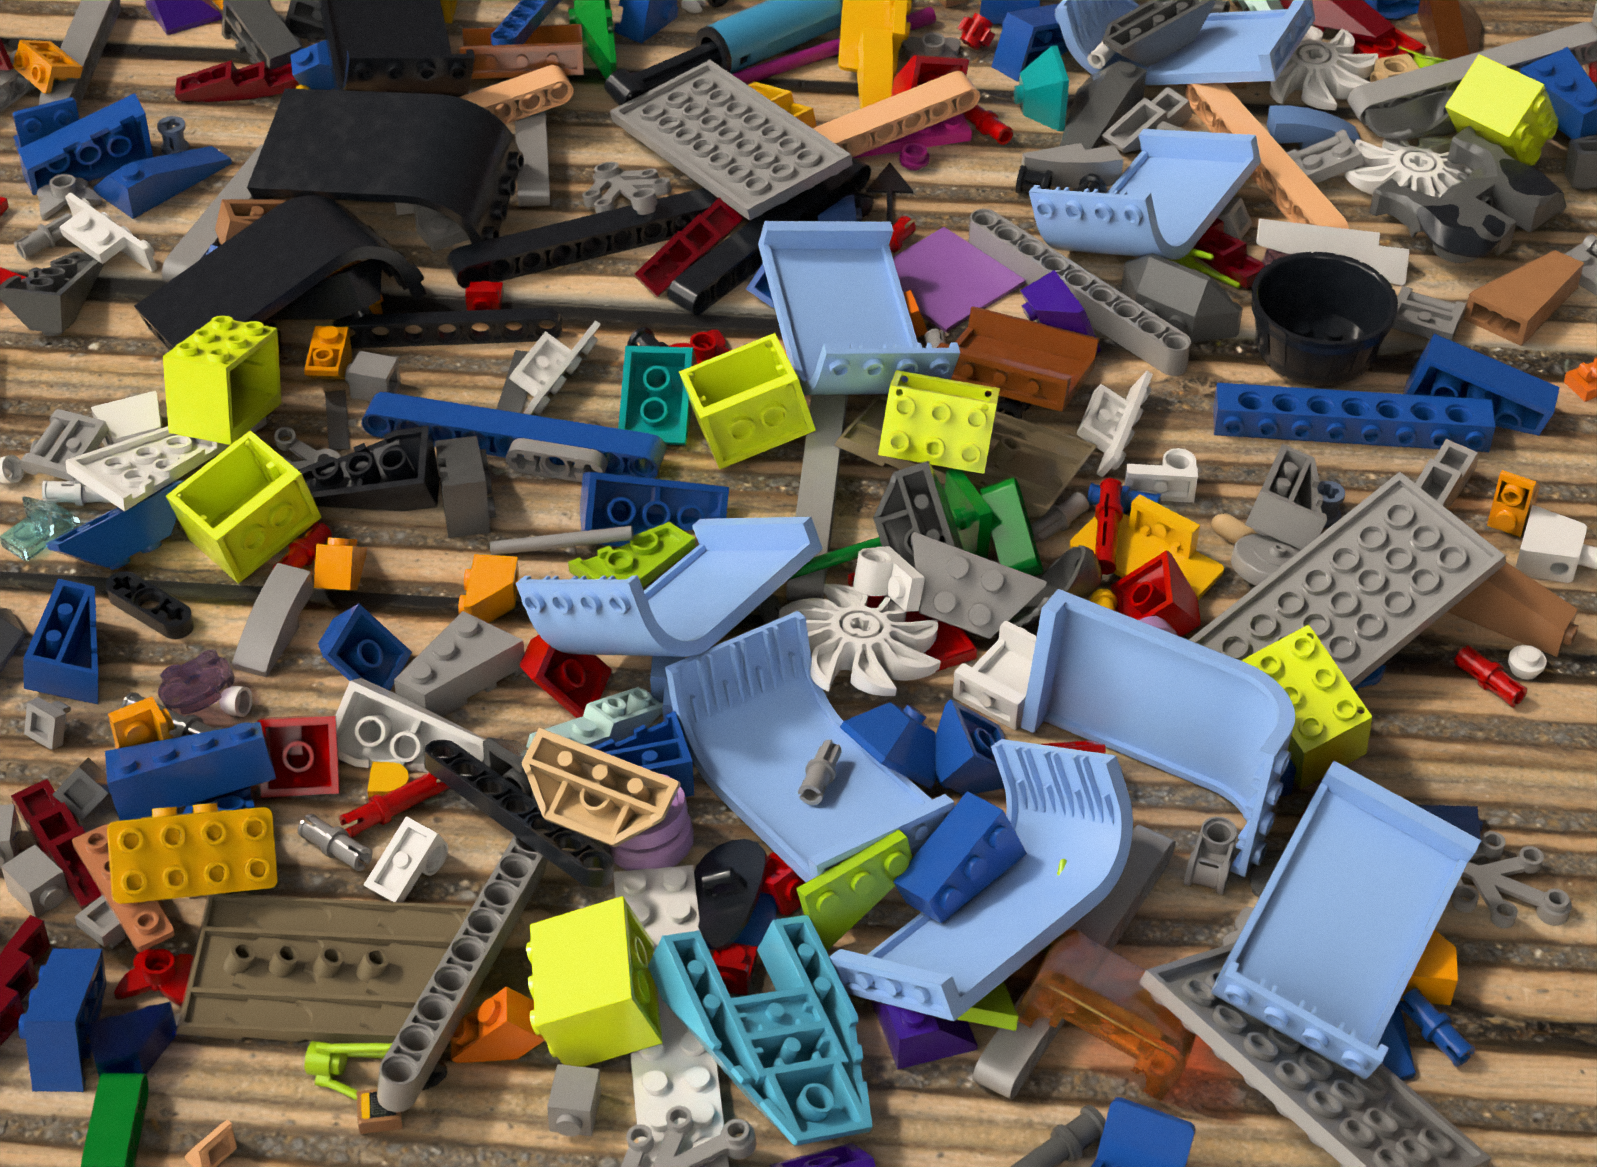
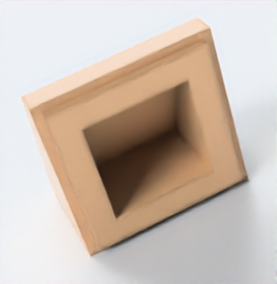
(213, 1147)

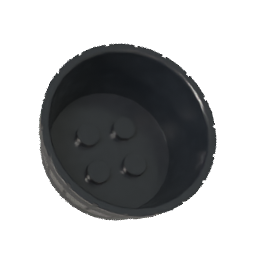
(1321, 316)

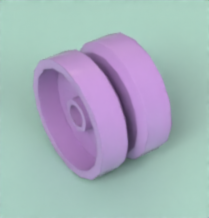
(660, 845)

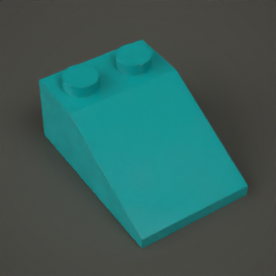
(654, 392)

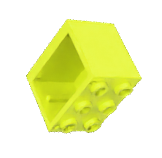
(1504, 109)
(222, 380)
(747, 401)
(938, 421)
(244, 506)
(1323, 702)
(593, 984)

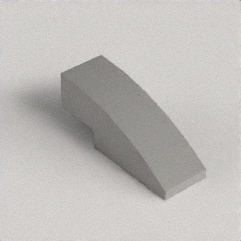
(1148, 114)
(1073, 162)
(1448, 472)
(273, 619)

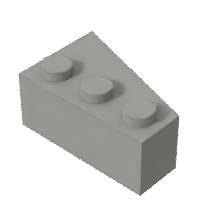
(1289, 500)
(459, 664)

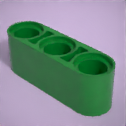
(1012, 527)
(116, 1120)

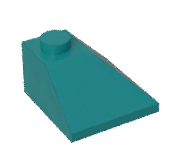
(1044, 90)

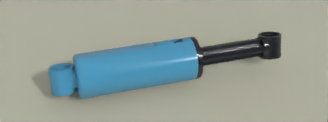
(736, 42)

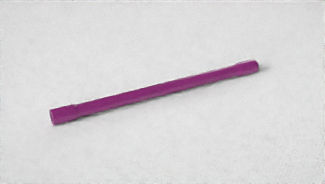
(917, 20)

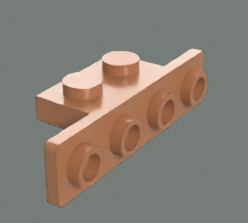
(142, 921)

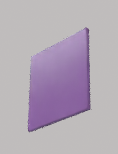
(952, 277)

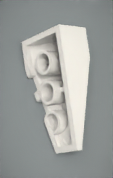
(390, 728)

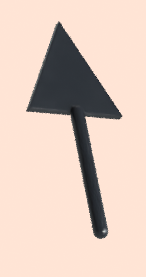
(889, 182)

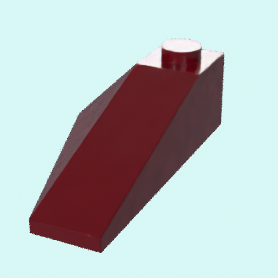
(1351, 15)

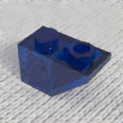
(132, 1039)

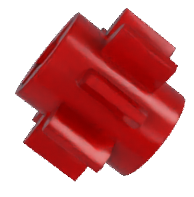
(976, 31)

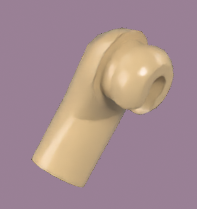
(1230, 528)

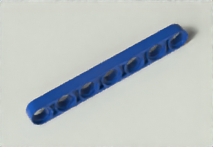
(522, 21)

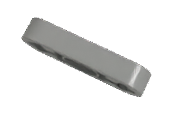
(544, 467)

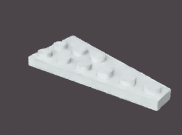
(142, 465)

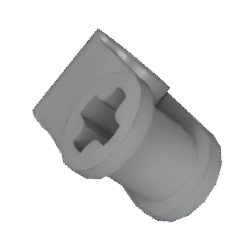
(1213, 854)

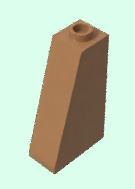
(1524, 298)
(1520, 610)

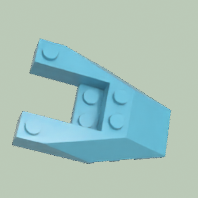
(782, 1048)

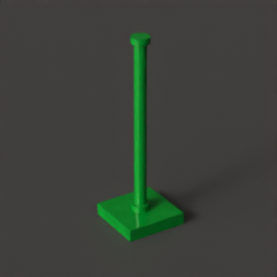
(969, 511)

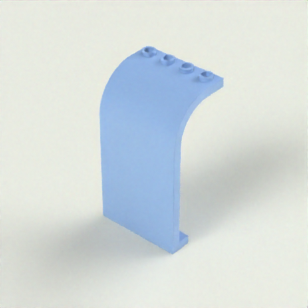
(1226, 50)
(1158, 201)
(844, 307)
(686, 607)
(1164, 706)
(754, 728)
(1060, 808)
(1345, 919)

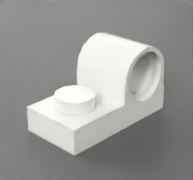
(1173, 480)
(885, 573)
(409, 854)

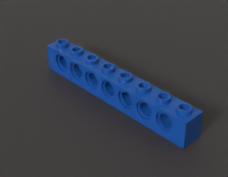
(1352, 417)

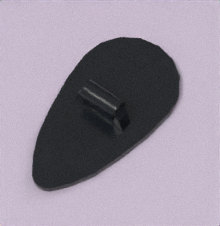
(728, 889)

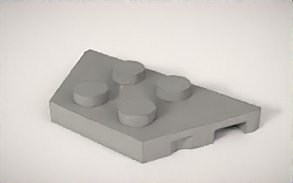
(969, 588)

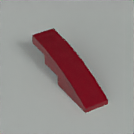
(227, 83)
(688, 247)
(1229, 255)
(53, 831)
(18, 971)

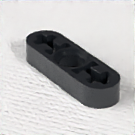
(157, 617)

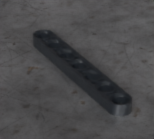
(461, 320)
(523, 824)

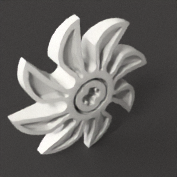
(1323, 70)
(1419, 167)
(864, 640)

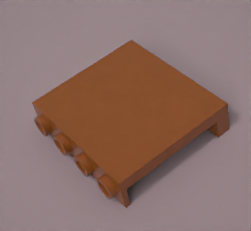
(545, 47)
(1024, 358)

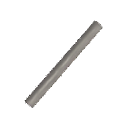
(561, 540)

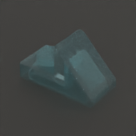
(43, 523)

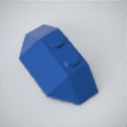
(120, 533)

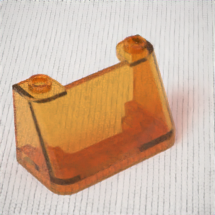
(1105, 999)

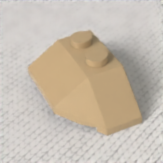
(595, 790)

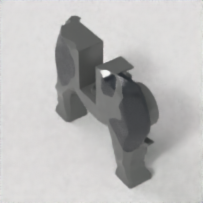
(1481, 208)

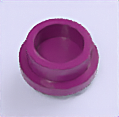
(914, 156)

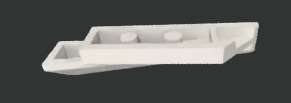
(1357, 244)

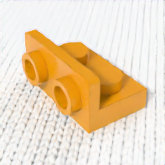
(43, 62)
(140, 723)

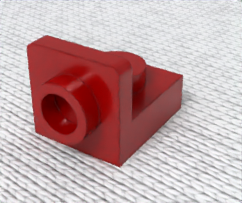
(484, 295)
(782, 884)
(736, 966)

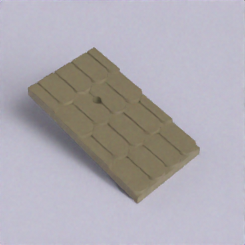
(1033, 454)
(312, 967)

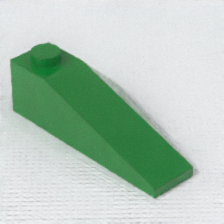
(597, 32)

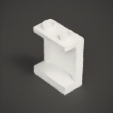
(1000, 677)

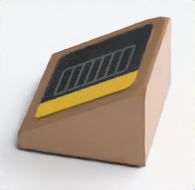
(373, 1116)

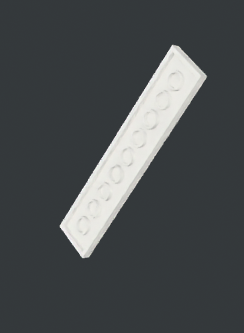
(680, 1067)

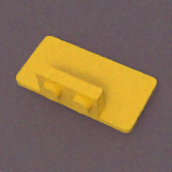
(873, 14)
(1151, 532)
(191, 853)

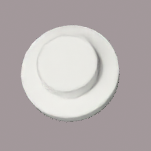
(1526, 661)

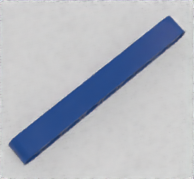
(626, 450)

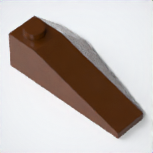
(1450, 27)

